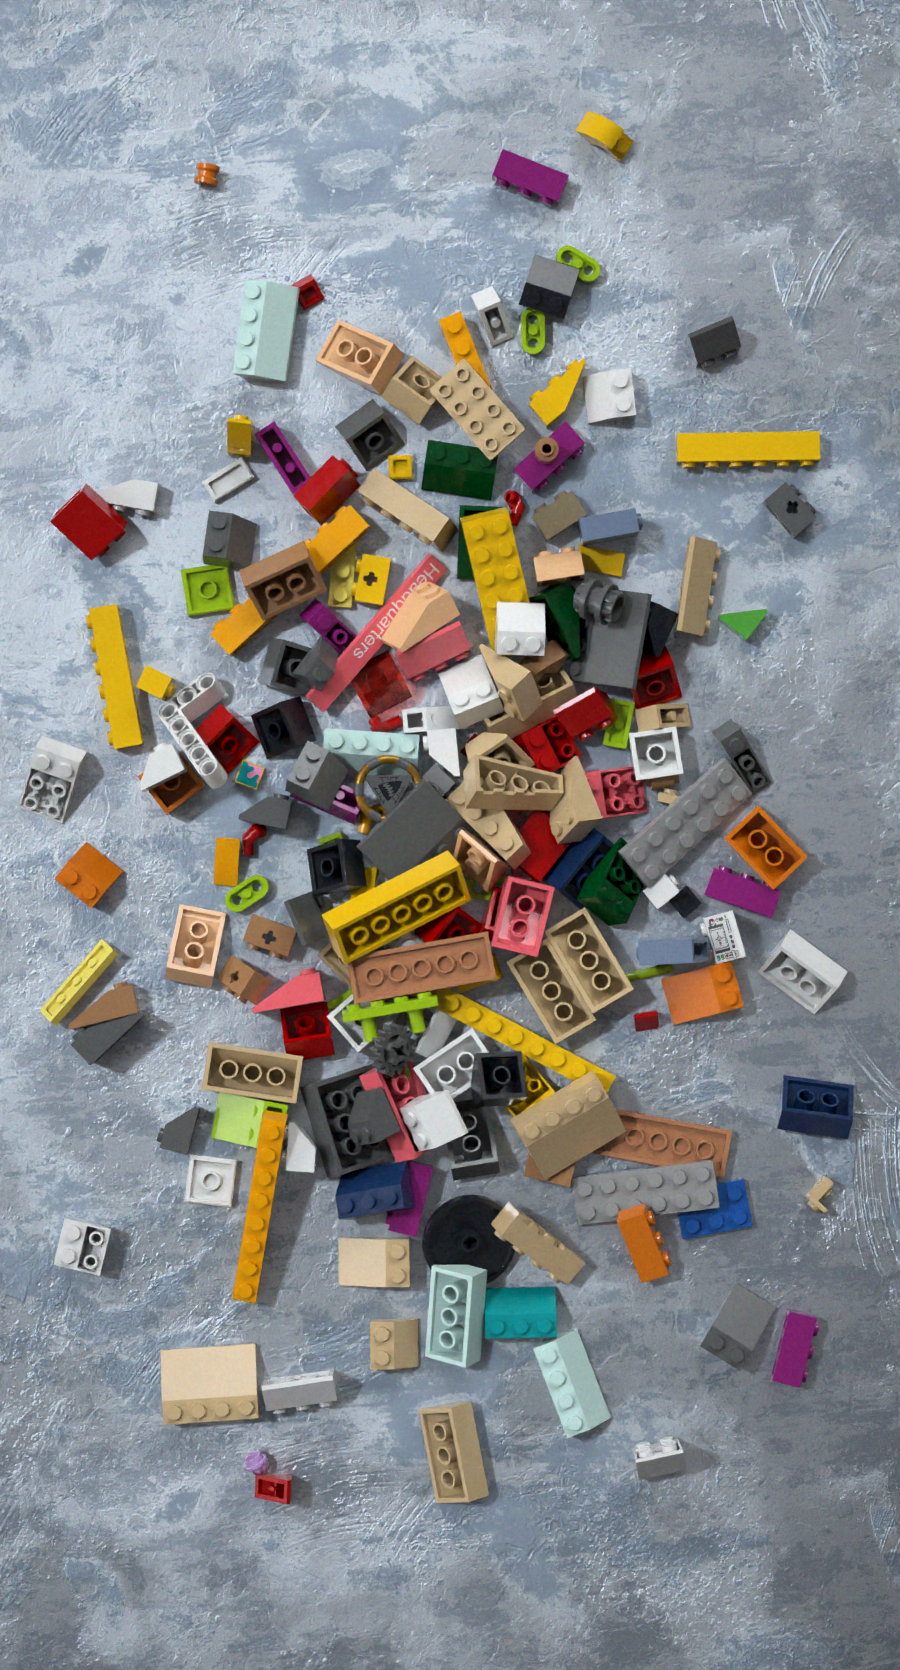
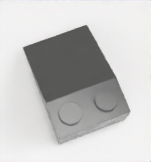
(279, 665)
(307, 917)
(99, 1039)
(476, 1151)
(737, 1326)

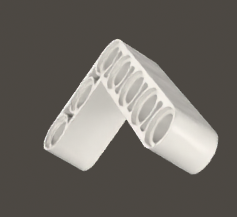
(183, 709)

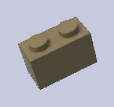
(559, 515)

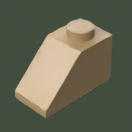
(663, 716)

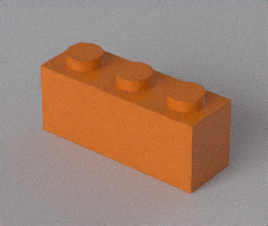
(644, 1242)

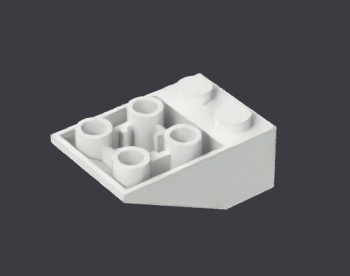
(51, 779)
(658, 1458)

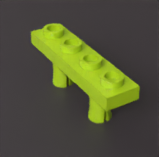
(412, 1006)

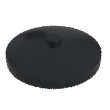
(463, 1235)

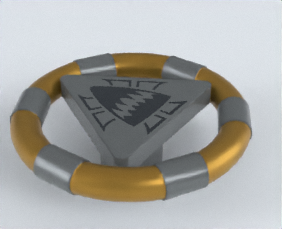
(385, 787)

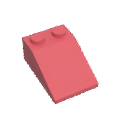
(522, 915)
(300, 990)

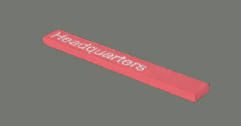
(369, 639)

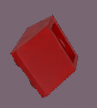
(548, 745)

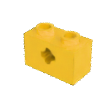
(373, 594)
(156, 683)

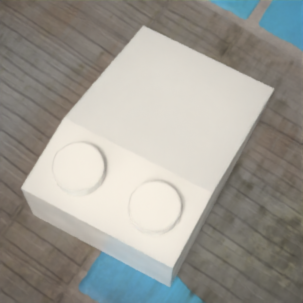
(470, 691)

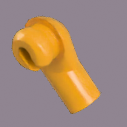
(365, 822)

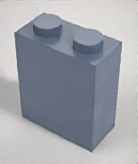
(609, 526)
(673, 951)

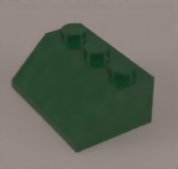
(458, 470)

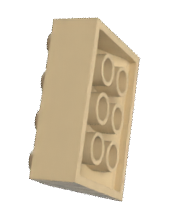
(568, 1125)
(209, 1384)

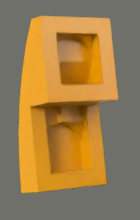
(226, 861)

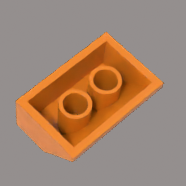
(765, 847)

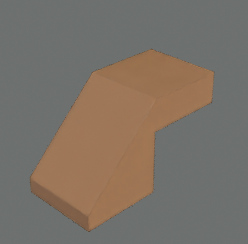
(549, 663)

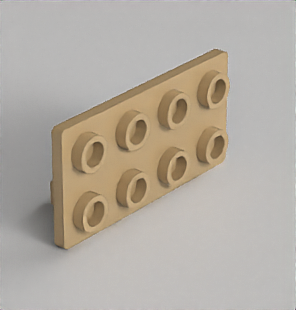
(477, 409)

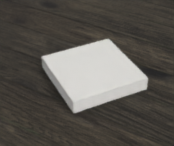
(210, 1180)

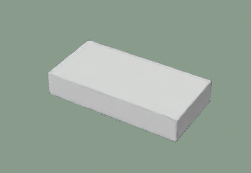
(228, 479)

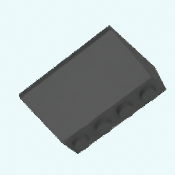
(613, 651)
(414, 832)
(329, 1109)

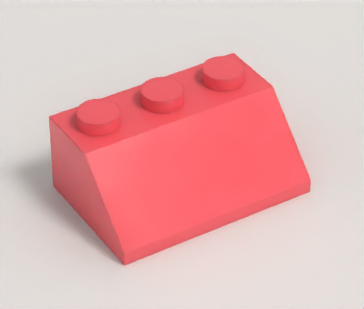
(434, 652)

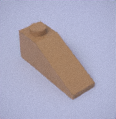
(112, 1005)

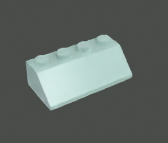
(265, 331)
(358, 747)
(456, 1314)
(571, 1382)

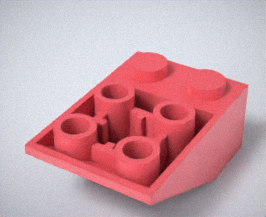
(617, 792)

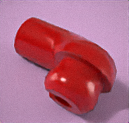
(516, 506)
(386, 726)
(250, 837)

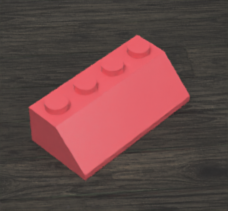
(402, 1142)

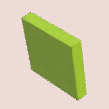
(207, 590)

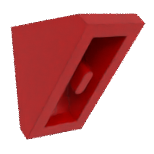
(274, 1487)

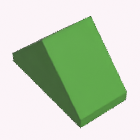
(743, 622)

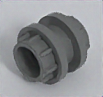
(598, 601)

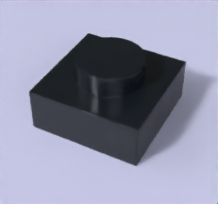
(685, 902)

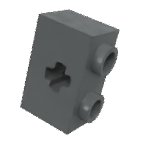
(777, 505)

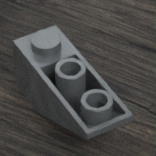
(741, 756)

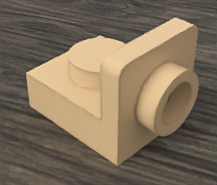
(819, 1190)

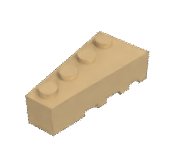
(408, 510)
(509, 786)
(494, 827)
(537, 1243)

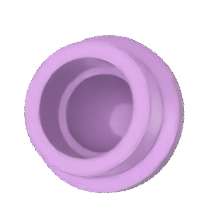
(256, 1463)

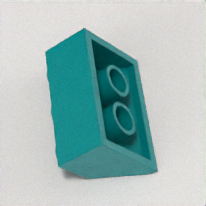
(520, 1312)

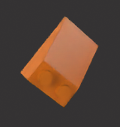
(702, 992)

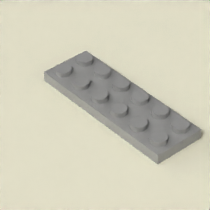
(685, 822)
(662, 1189)

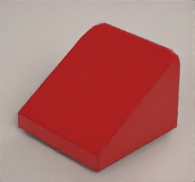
(309, 291)
(646, 1020)

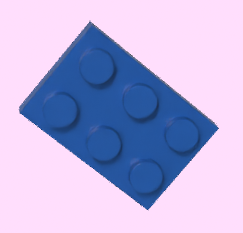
(732, 1214)

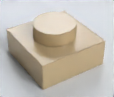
(667, 796)

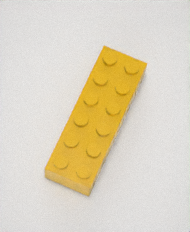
(494, 563)
(396, 907)

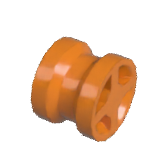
(206, 174)

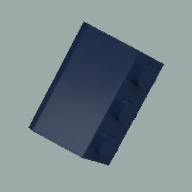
(577, 864)
(815, 1107)
(374, 1191)

